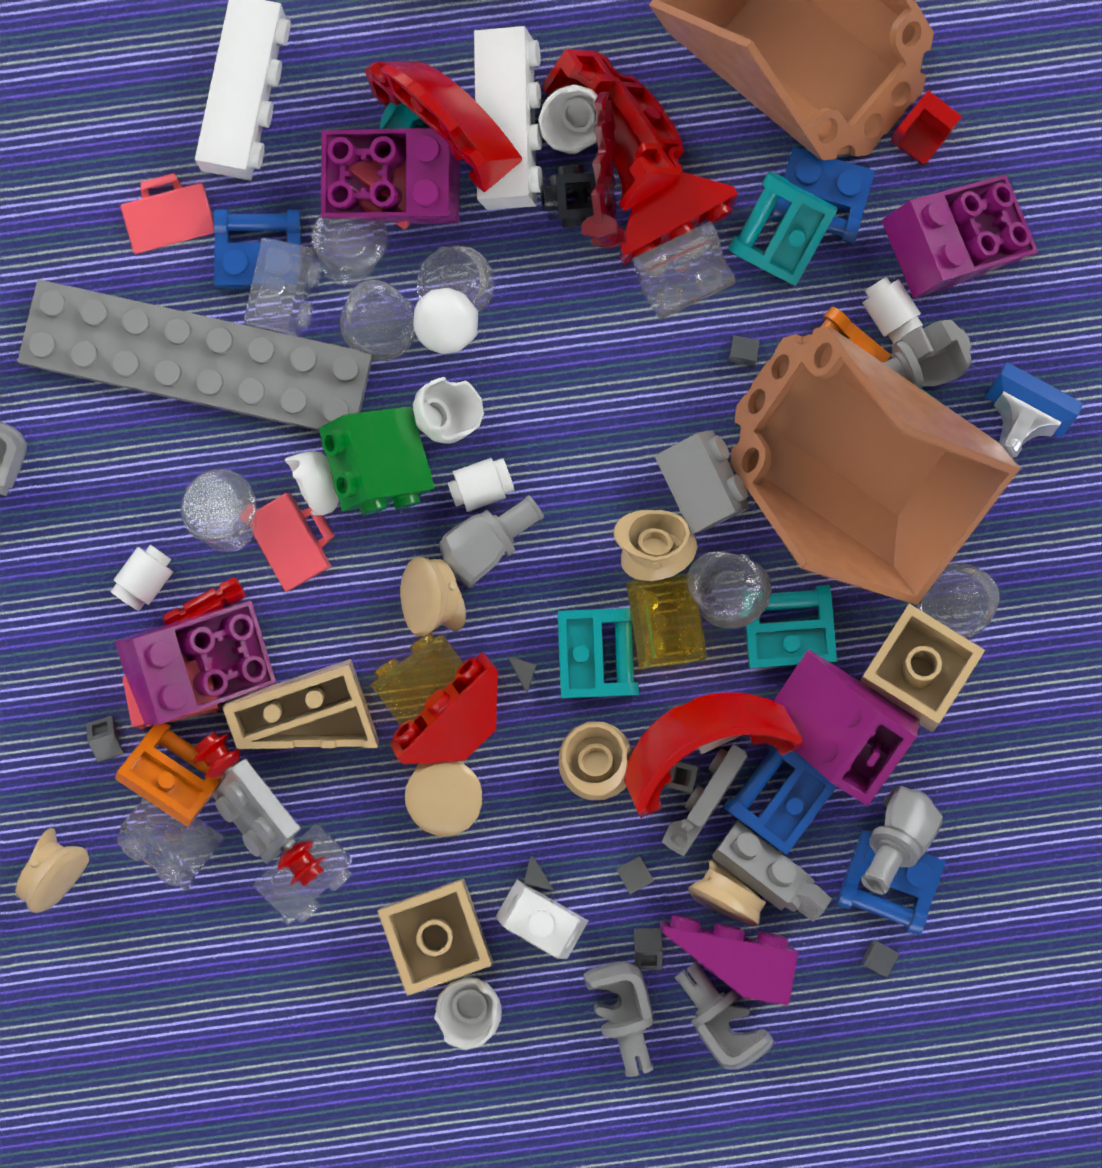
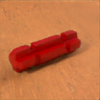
(229, 592)

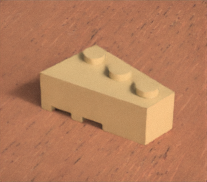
(305, 711)

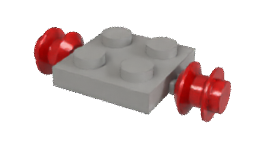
(256, 811)

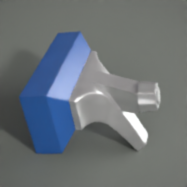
(1029, 408)

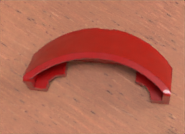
(450, 114)
(644, 134)
(695, 725)

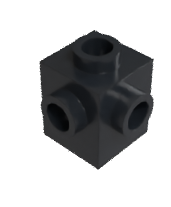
(554, 195)

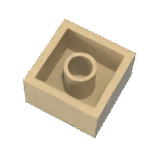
(922, 666)
(435, 936)

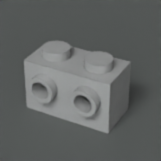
(703, 481)

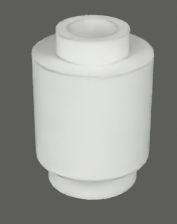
(892, 309)
(481, 484)
(142, 577)

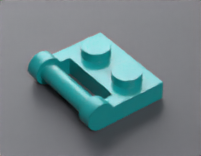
(795, 235)
(787, 642)
(583, 653)

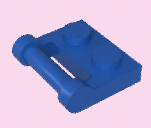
(834, 182)
(237, 260)
(791, 806)
(916, 880)

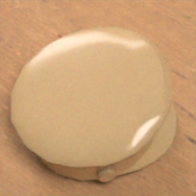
(654, 544)
(431, 597)
(594, 760)
(443, 797)
(50, 872)
(727, 895)

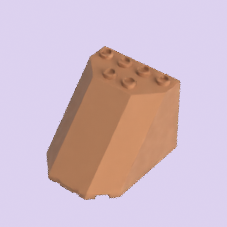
(815, 67)
(863, 466)

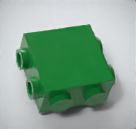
(376, 460)

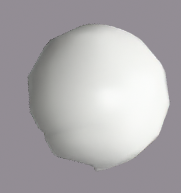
(569, 119)
(445, 320)
(447, 410)
(314, 481)
(468, 1012)

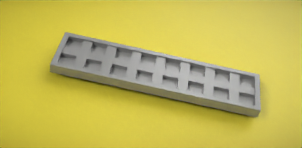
(192, 357)

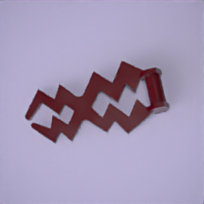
(602, 225)

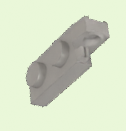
(703, 801)
(770, 872)

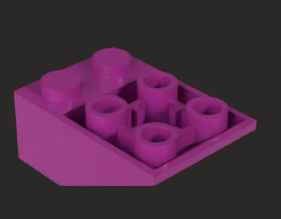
(430, 175)
(958, 235)
(223, 637)
(846, 726)
(751, 966)

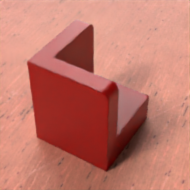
(925, 128)

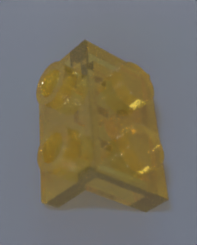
(665, 623)
(410, 683)

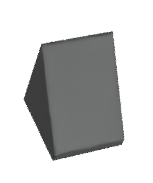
(744, 350)
(524, 671)
(104, 739)
(683, 777)
(635, 875)
(536, 876)
(648, 948)
(880, 958)

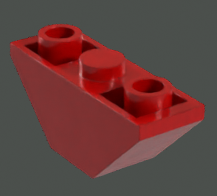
(675, 212)
(453, 718)

